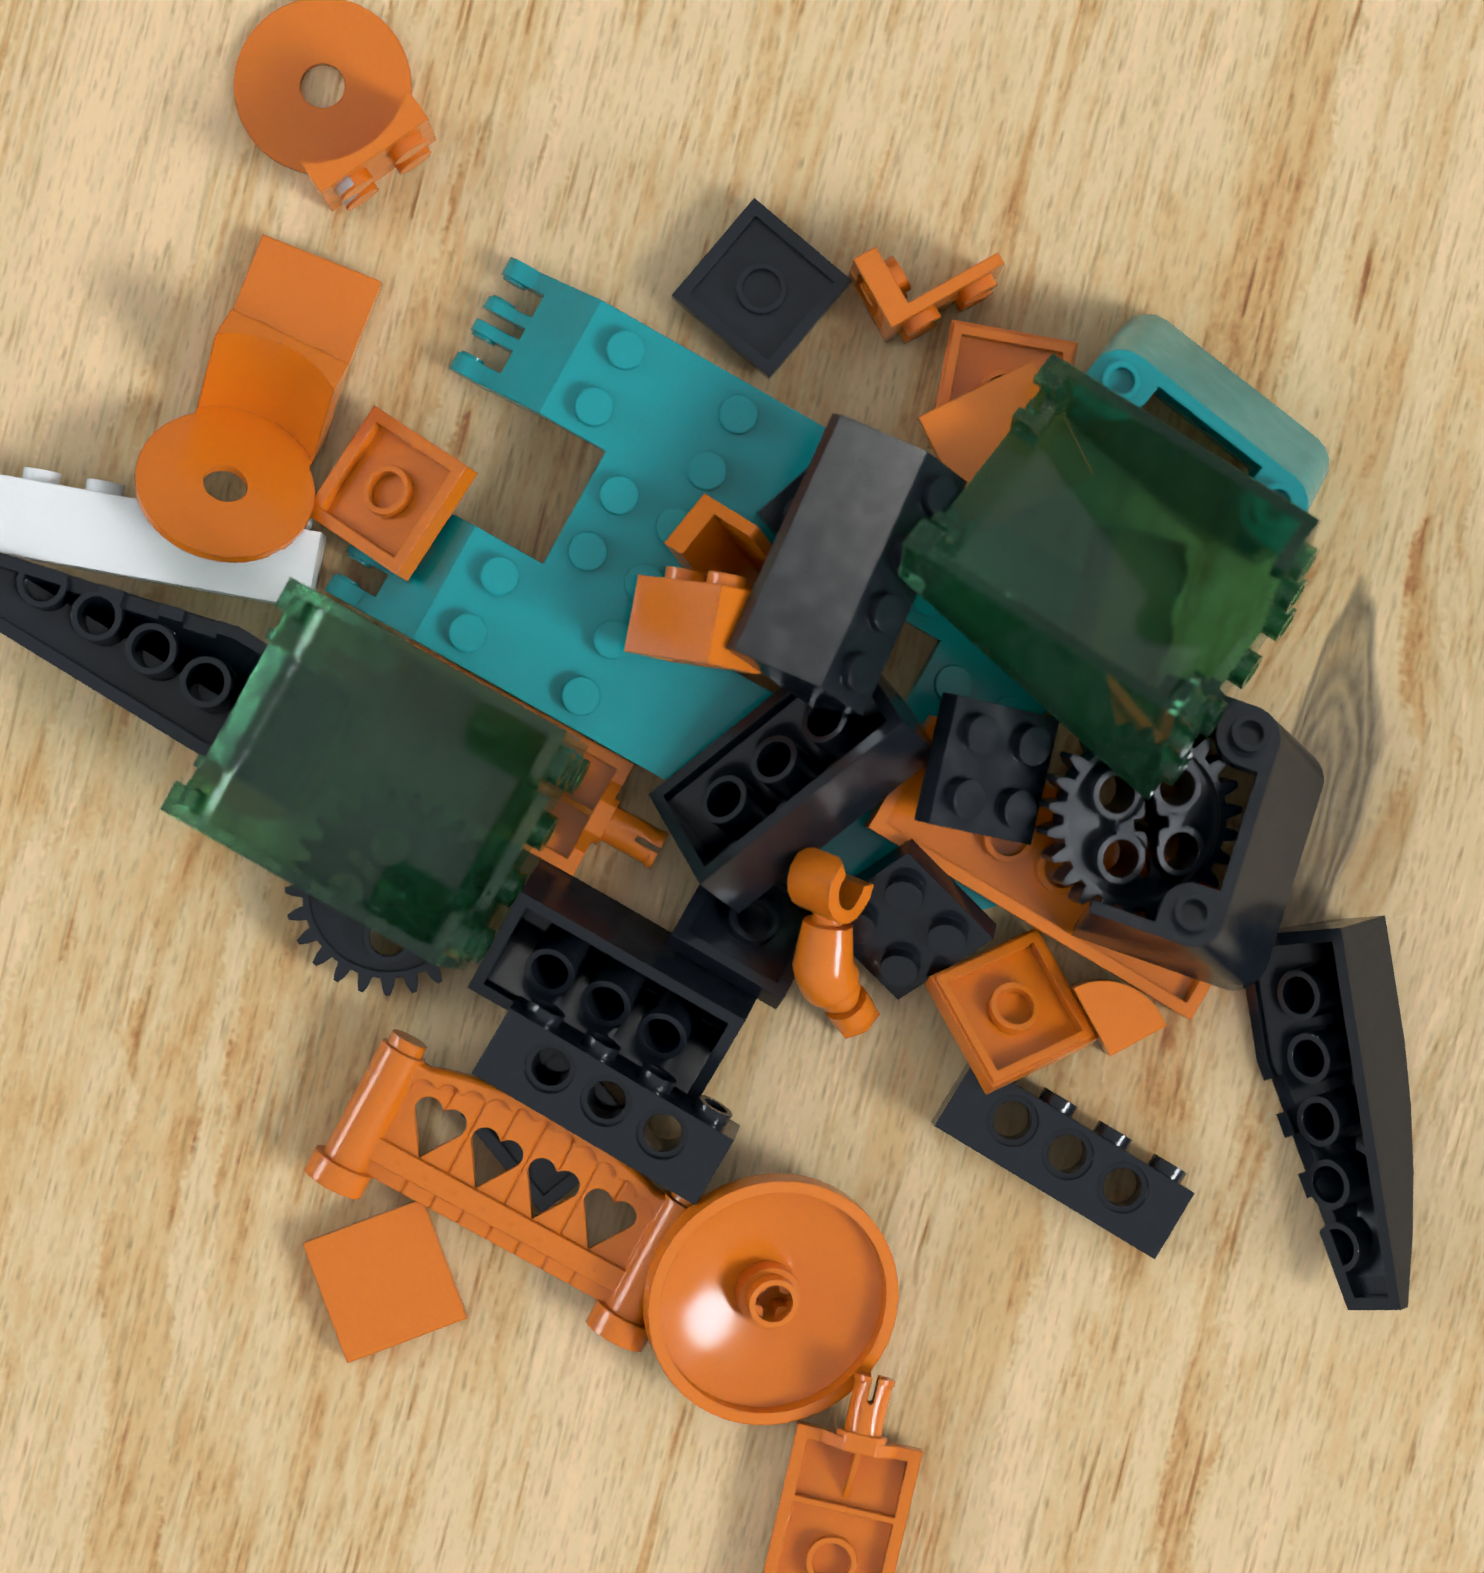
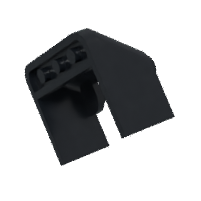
(1232, 931)

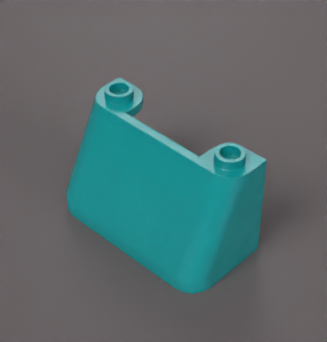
(1160, 360)

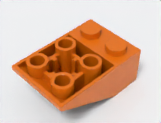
(688, 618)

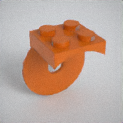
(361, 135)
(257, 416)

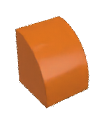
(1117, 1013)

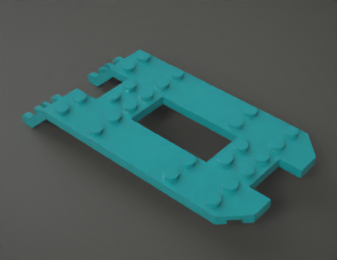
(562, 625)

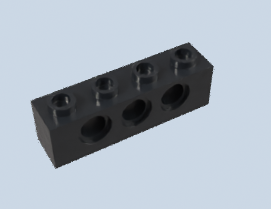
(621, 1131)
(1141, 1220)

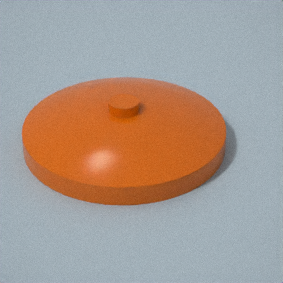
(770, 1298)

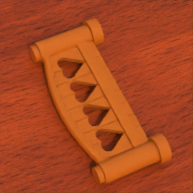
(381, 1142)

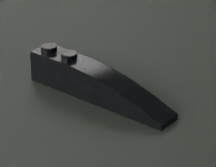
(137, 652)
(1338, 1060)

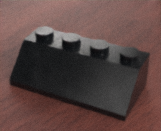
(831, 581)
(785, 785)
(612, 977)

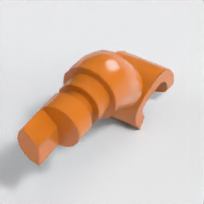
(824, 949)

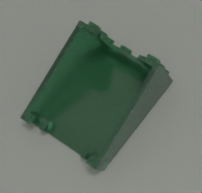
(1115, 572)
(381, 780)

